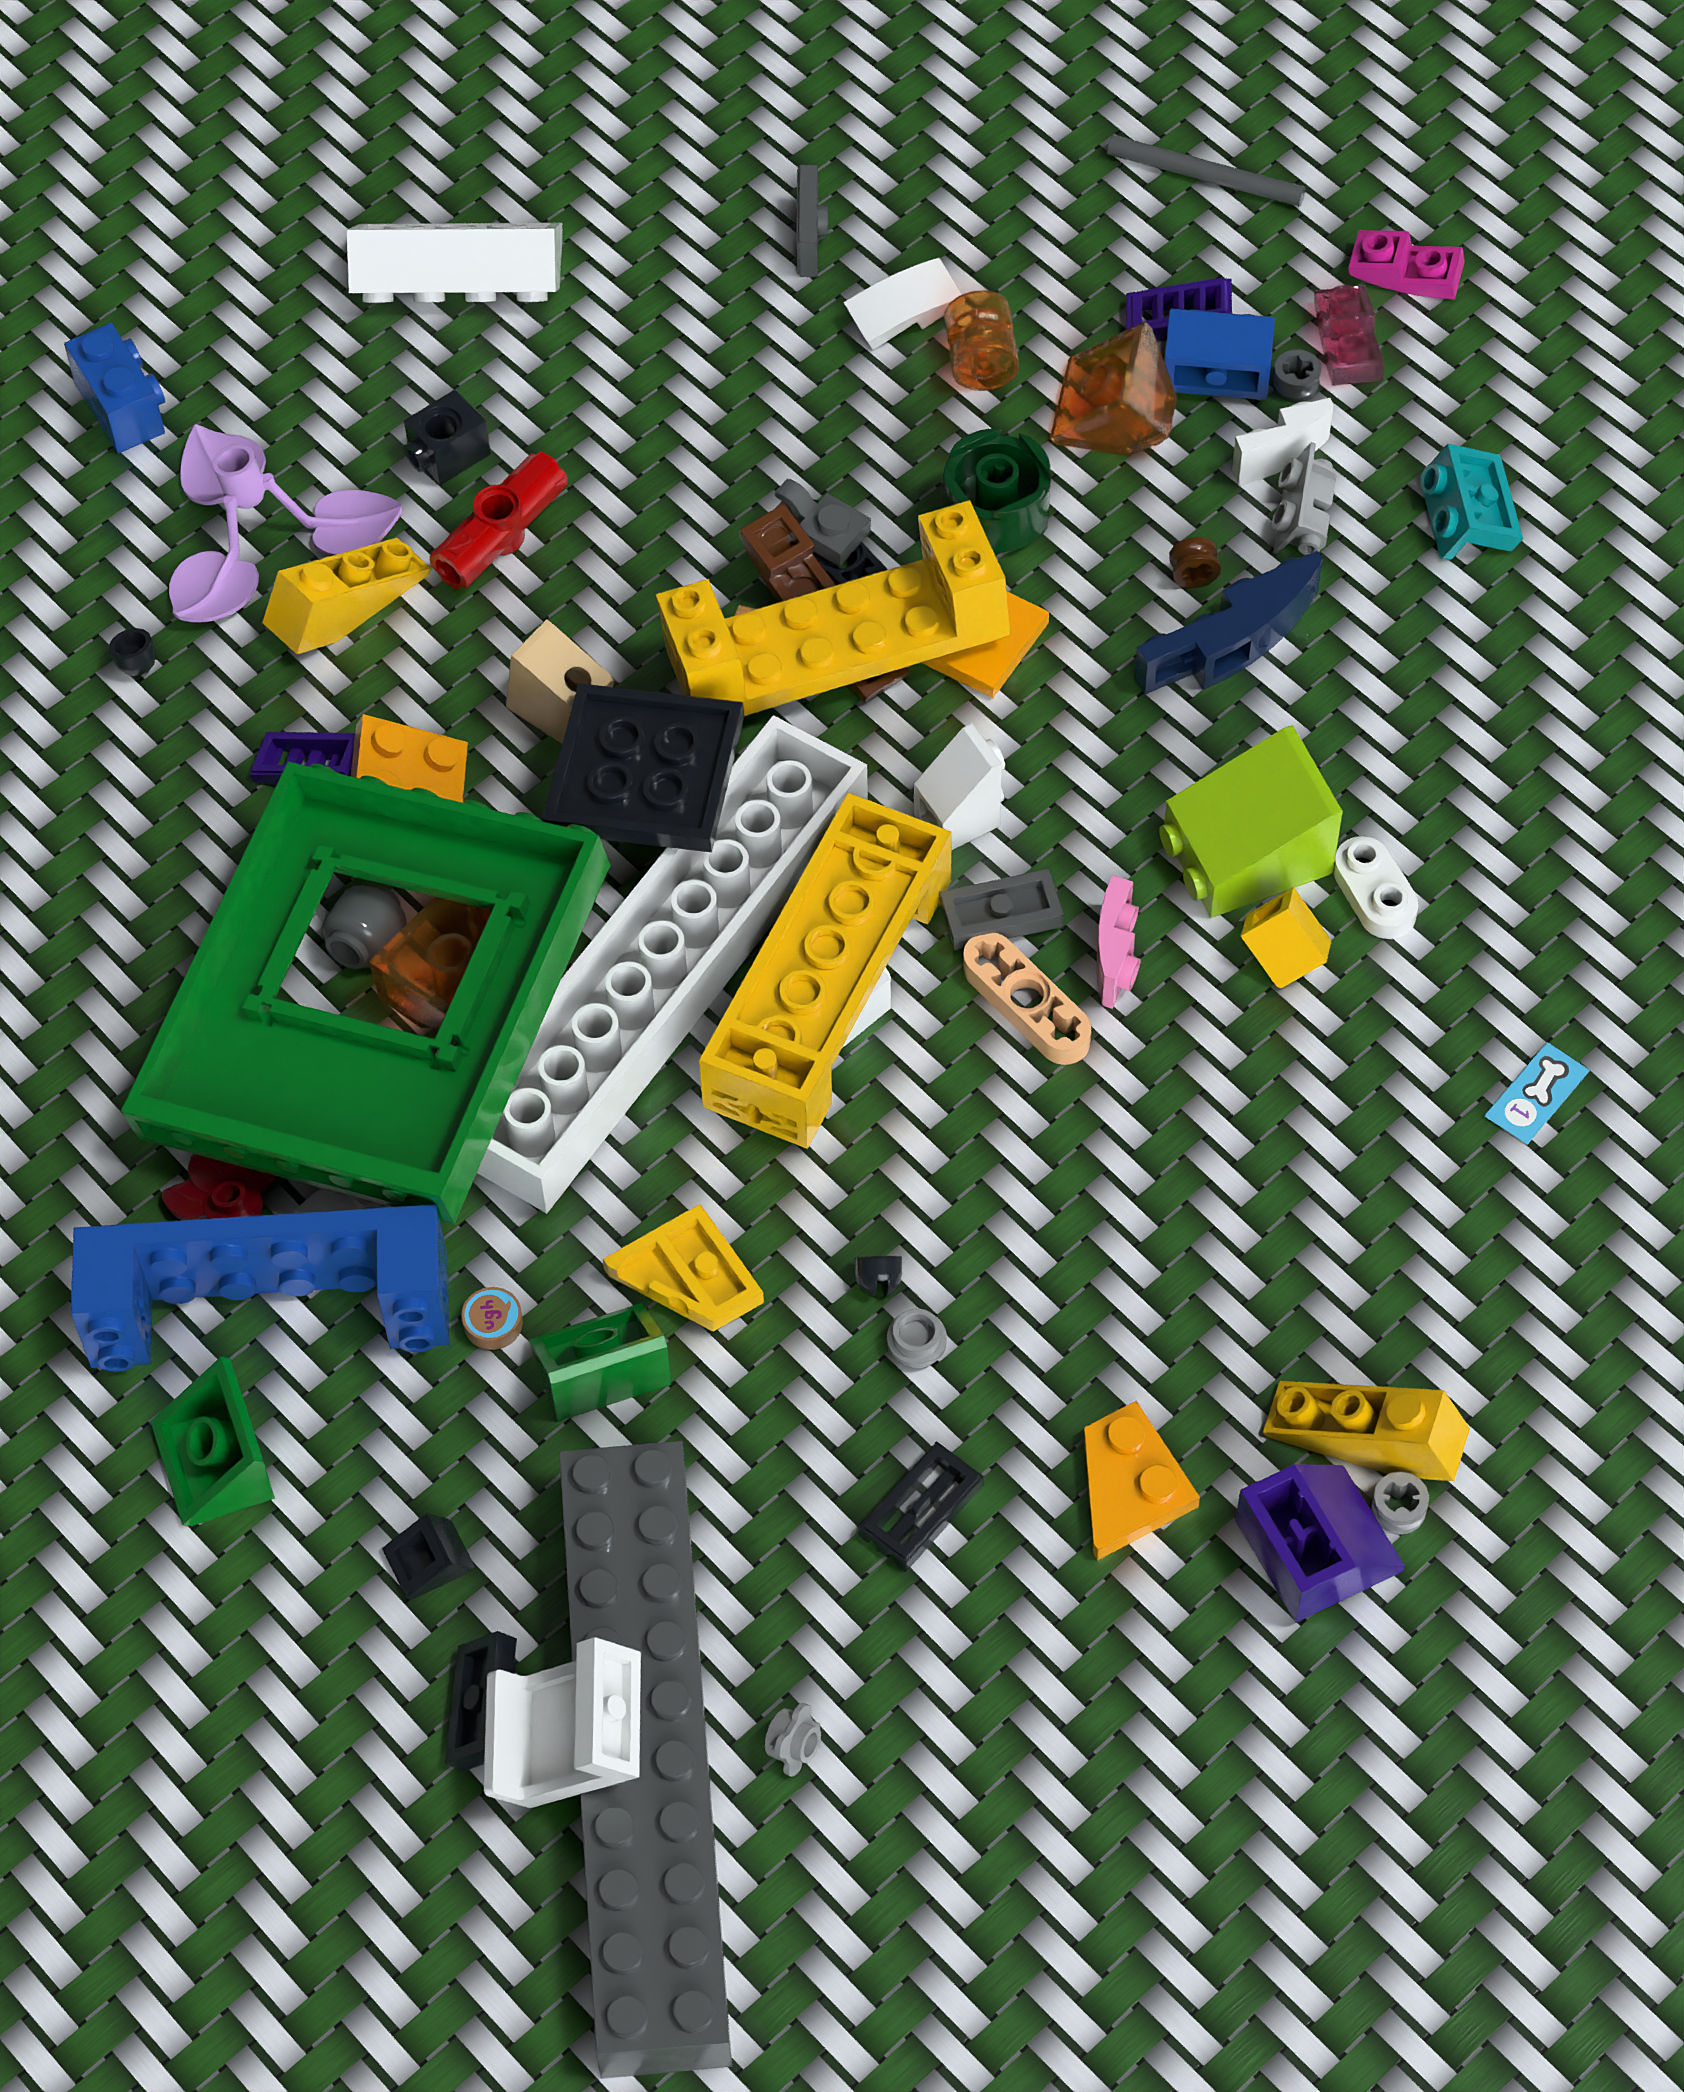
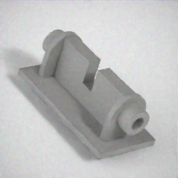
(1304, 485)

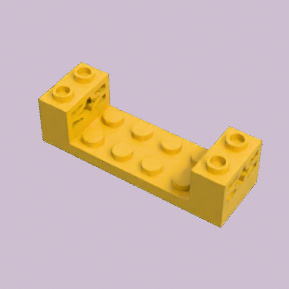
(843, 631)
(820, 966)

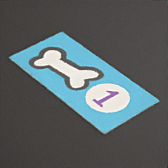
(1537, 1093)

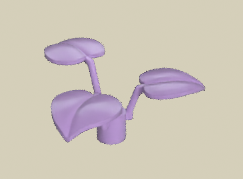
(231, 471)

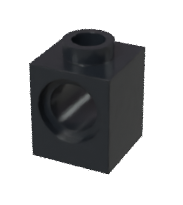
(446, 437)

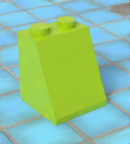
(1254, 826)

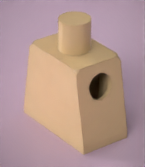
(546, 679)

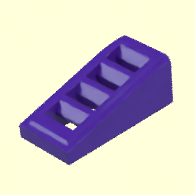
(1204, 295)
(316, 745)

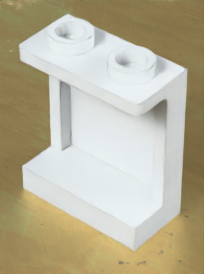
(564, 1726)

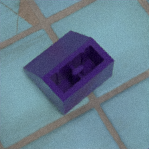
(1315, 1536)

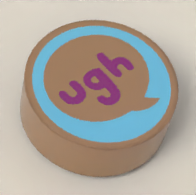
(492, 1318)

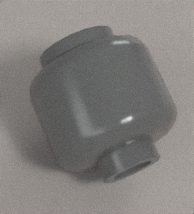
(362, 924)

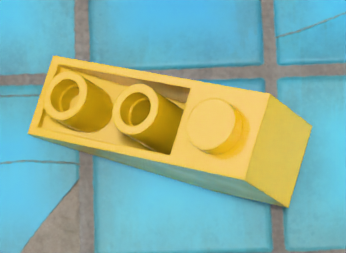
(338, 593)
(1372, 1426)

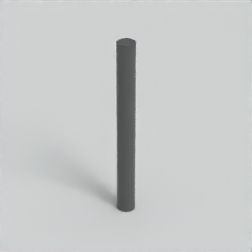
(1206, 170)

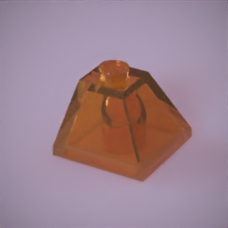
(1116, 396)

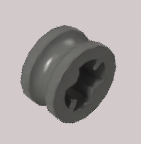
(1306, 366)

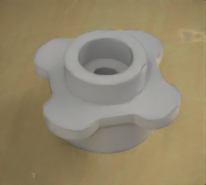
(793, 1738)

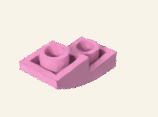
(1115, 947)

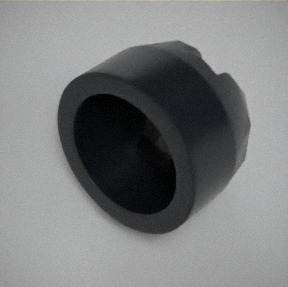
(133, 651)
(878, 1268)

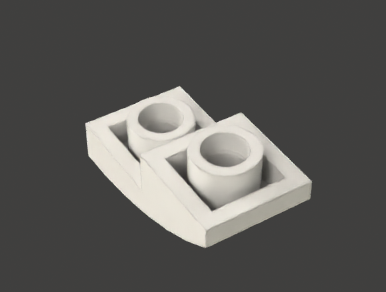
(901, 300)
(1267, 450)

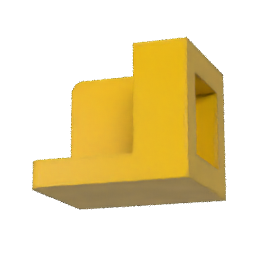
(1286, 938)

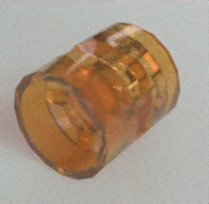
(981, 340)

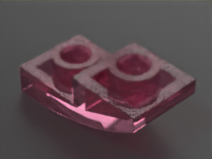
(1348, 335)

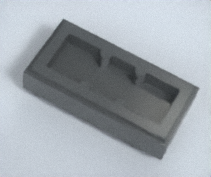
(811, 221)

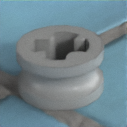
(1398, 1485)

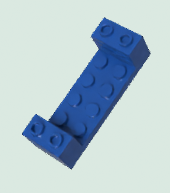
(130, 1265)

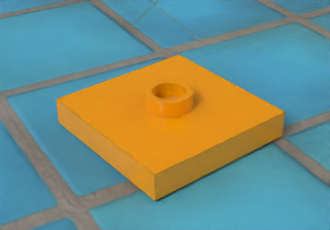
(991, 663)

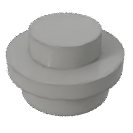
(916, 1338)

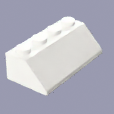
(454, 258)

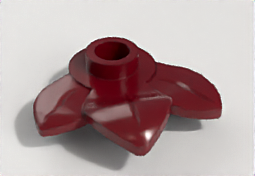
(217, 1191)

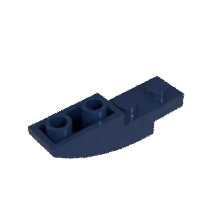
(1249, 624)

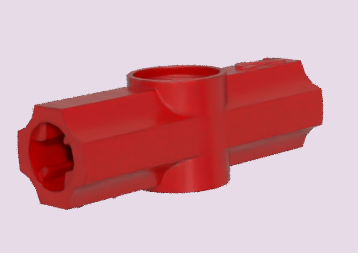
(498, 520)

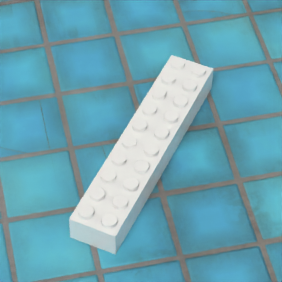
(666, 961)

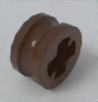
(1195, 562)

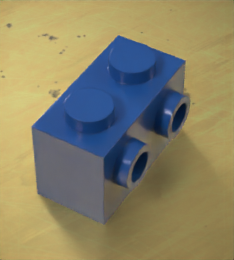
(1219, 353)
(115, 387)

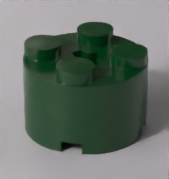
(1005, 483)

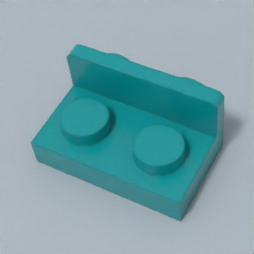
(1469, 501)

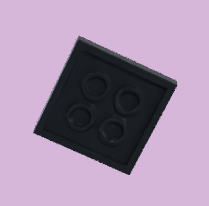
(645, 766)

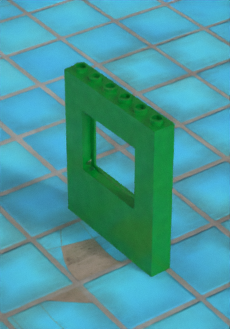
(341, 1095)

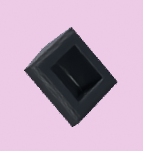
(427, 1555)

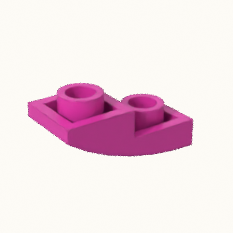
(1394, 264)

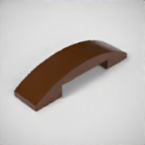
(789, 570)

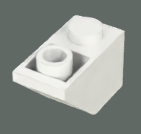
(962, 787)

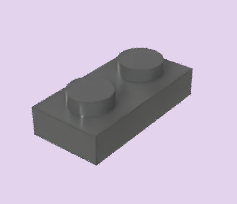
(1002, 906)

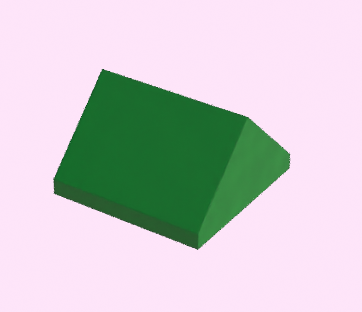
(602, 1361)
(211, 1448)

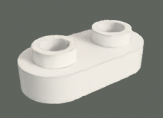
(1373, 882)

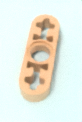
(1034, 1021)

